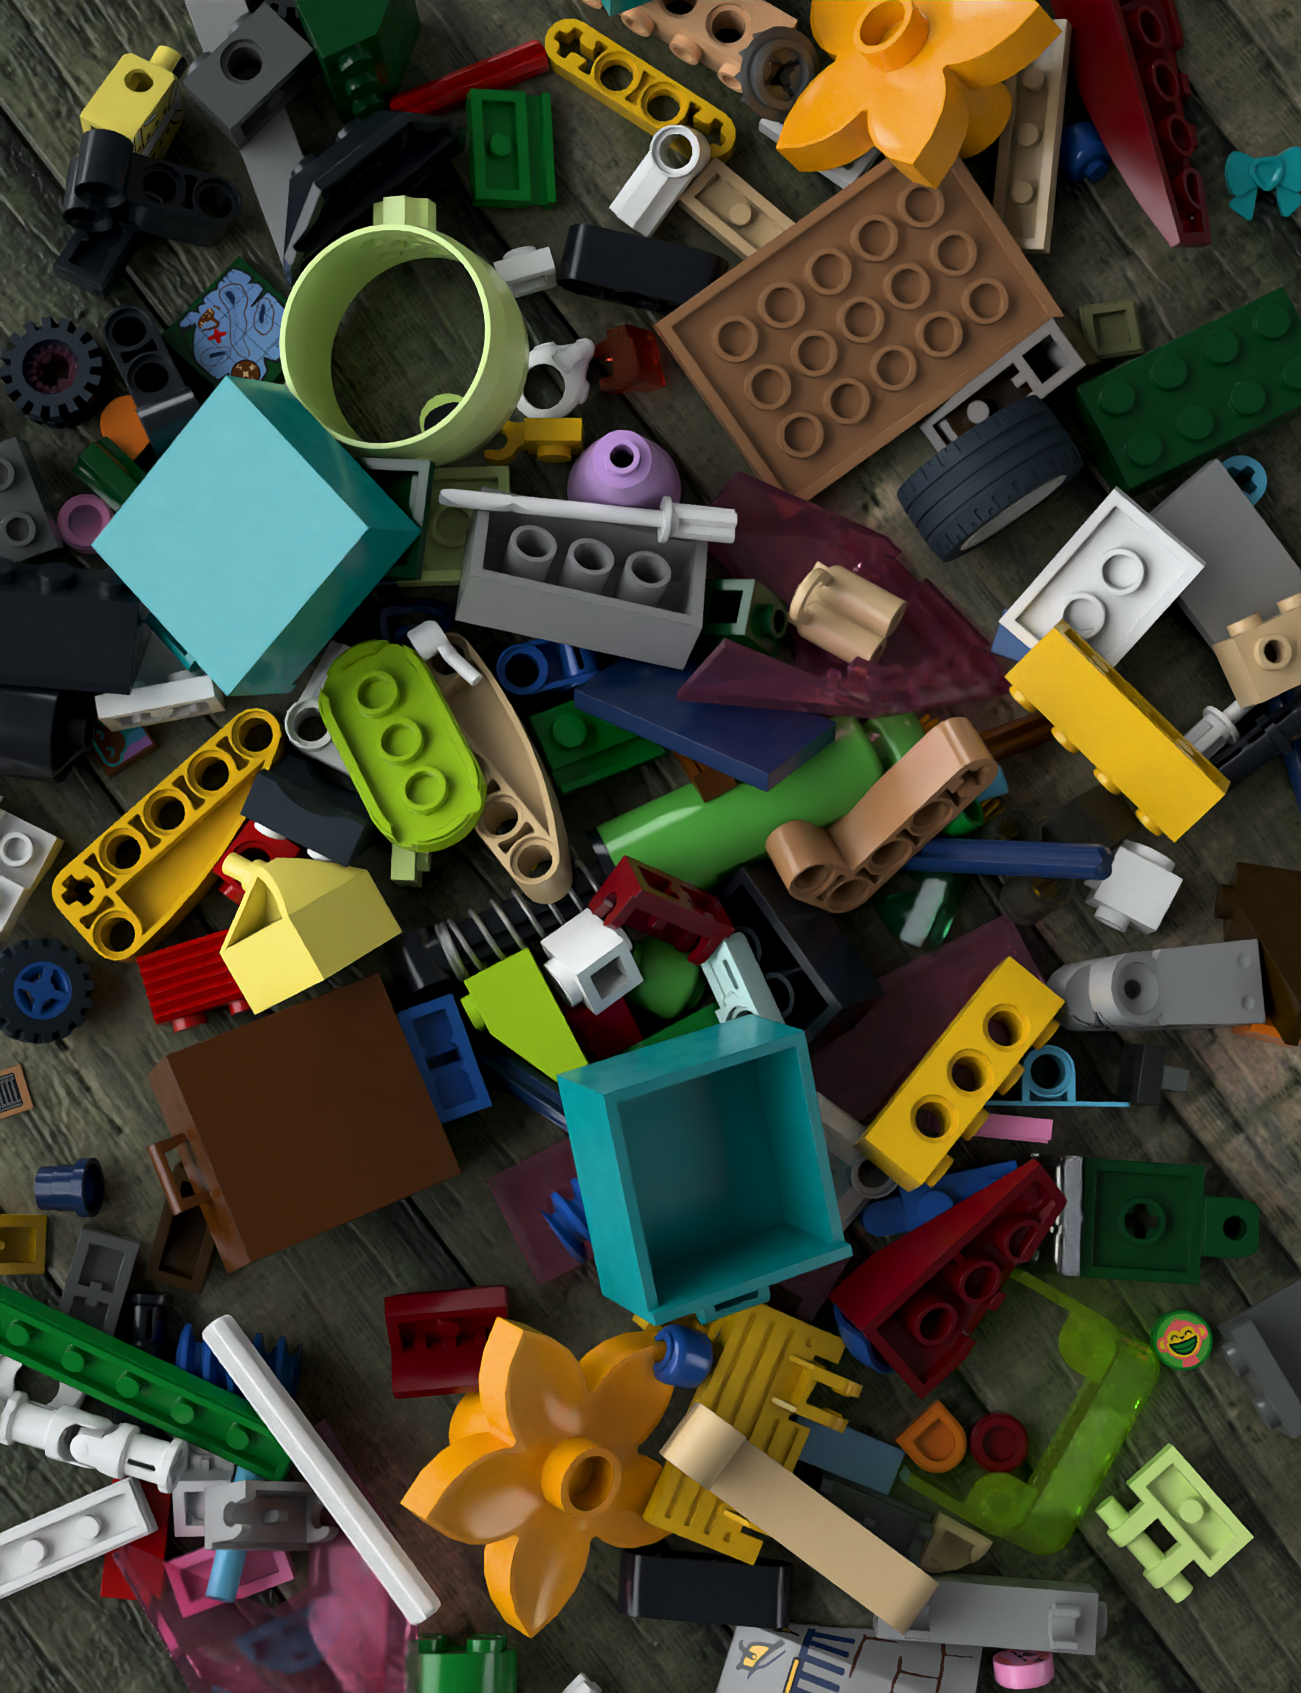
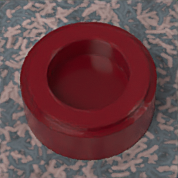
(998, 1442)

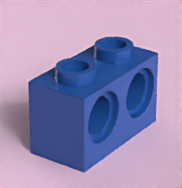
(444, 1057)

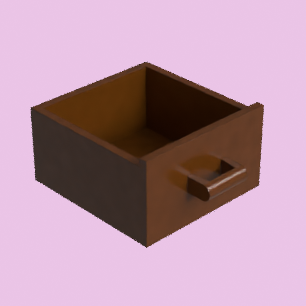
(298, 1123)

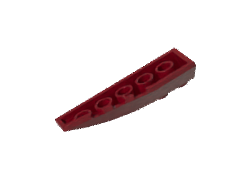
(1135, 96)

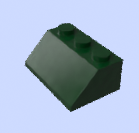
(361, 49)

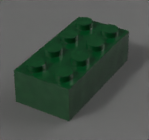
(1194, 395)

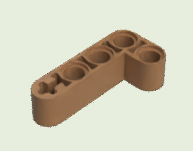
(888, 825)

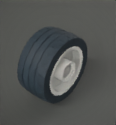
(989, 478)

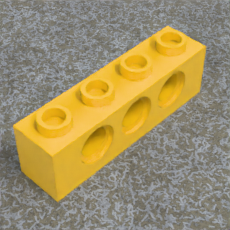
(893, 1137)

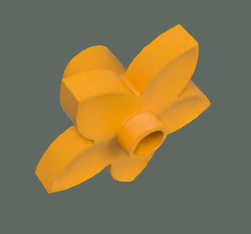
(912, 81)
(547, 1464)

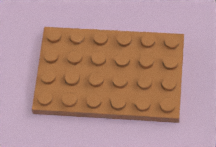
(856, 323)

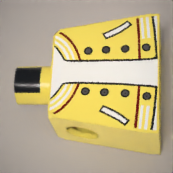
(140, 101)

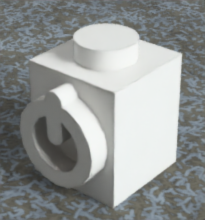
(1136, 890)
(589, 963)

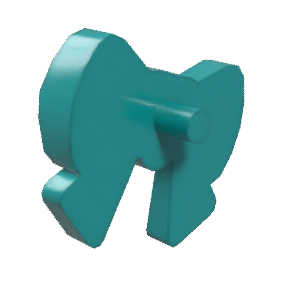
(1247, 174)

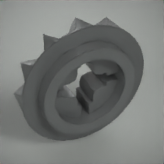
(777, 46)

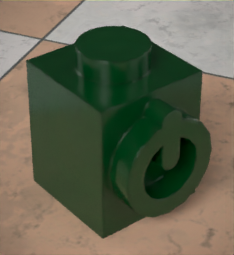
(744, 614)

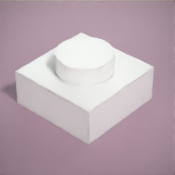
(527, 270)

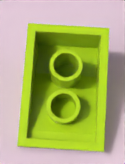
(523, 1014)

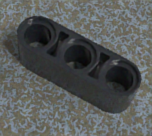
(635, 269)
(704, 1588)

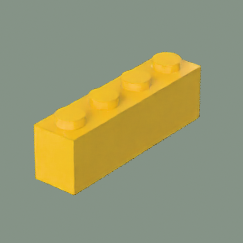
(1117, 731)

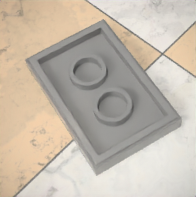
(1243, 558)

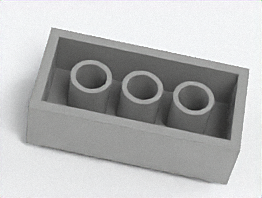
(584, 584)

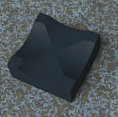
(310, 810)

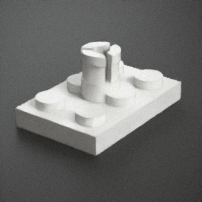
(1107, 580)

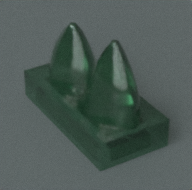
(924, 916)

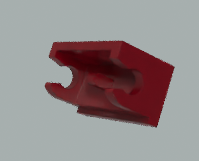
(662, 908)

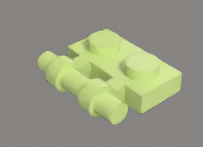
(1187, 1510)

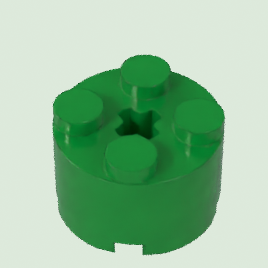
(478, 1667)

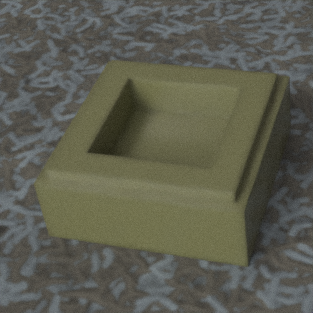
(1112, 329)

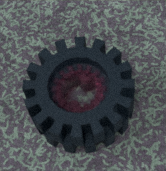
(40, 351)

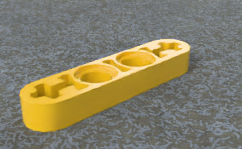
(645, 86)

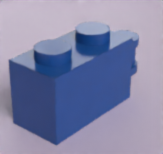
(912, 1209)

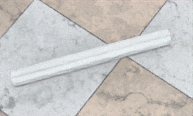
(321, 1470)

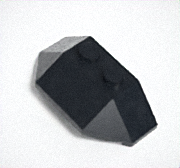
(369, 161)

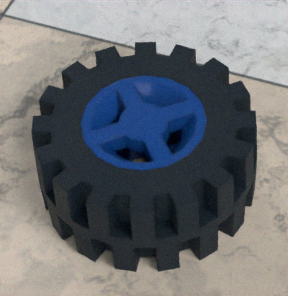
(58, 996)

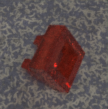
(633, 359)

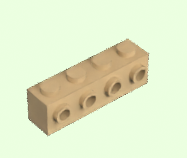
(1263, 655)

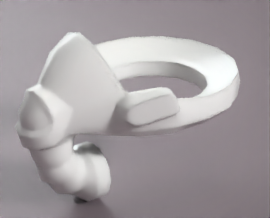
(573, 363)

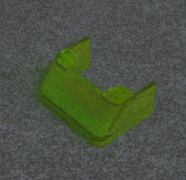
(1050, 1506)

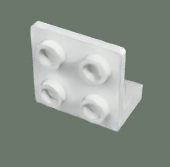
(160, 693)

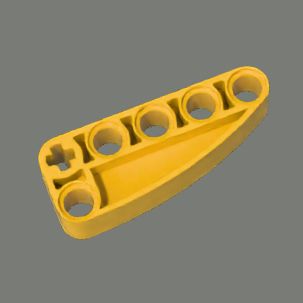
(175, 862)

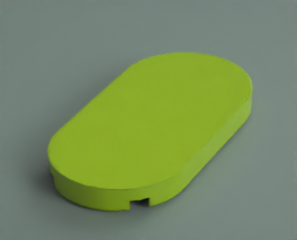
(402, 746)

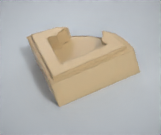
(952, 1545)

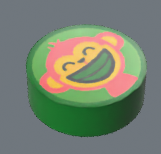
(1181, 1339)

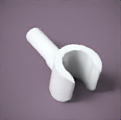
(431, 640)

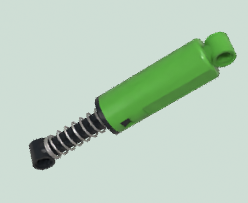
(673, 834)

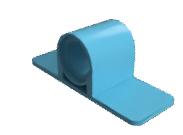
(1060, 1094)

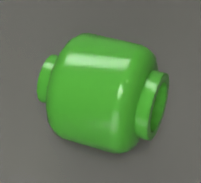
(668, 979)

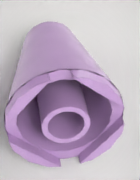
(624, 472)

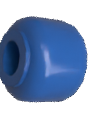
(1083, 153)
(687, 1357)

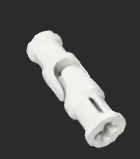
(99, 1443)

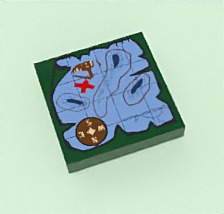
(232, 328)

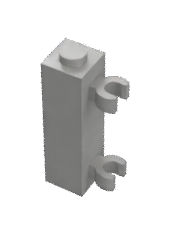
(1007, 1614)

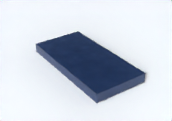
(736, 740)

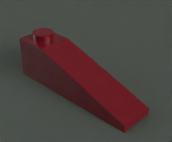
(936, 1283)

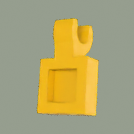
(548, 438)

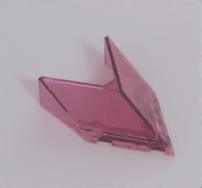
(927, 660)
(325, 1639)

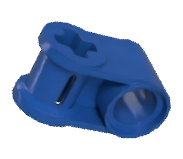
(556, 669)

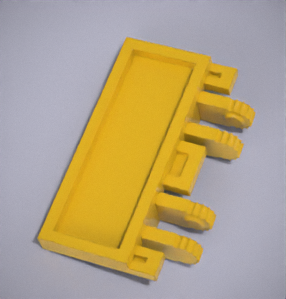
(754, 1385)

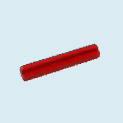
(491, 73)

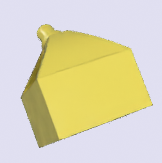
(300, 925)

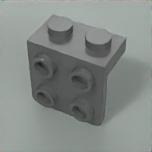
(1267, 1350)

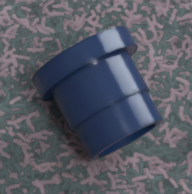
(71, 1187)

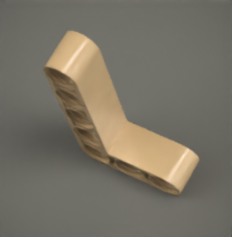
(798, 1517)

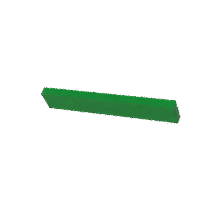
(138, 1384)

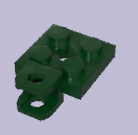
(1185, 1228)

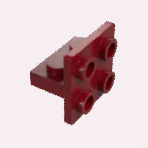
(441, 1338)

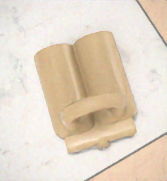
(845, 613)

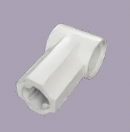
(657, 183)

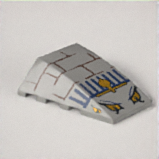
(843, 1661)

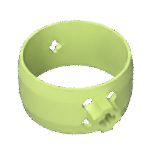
(400, 233)

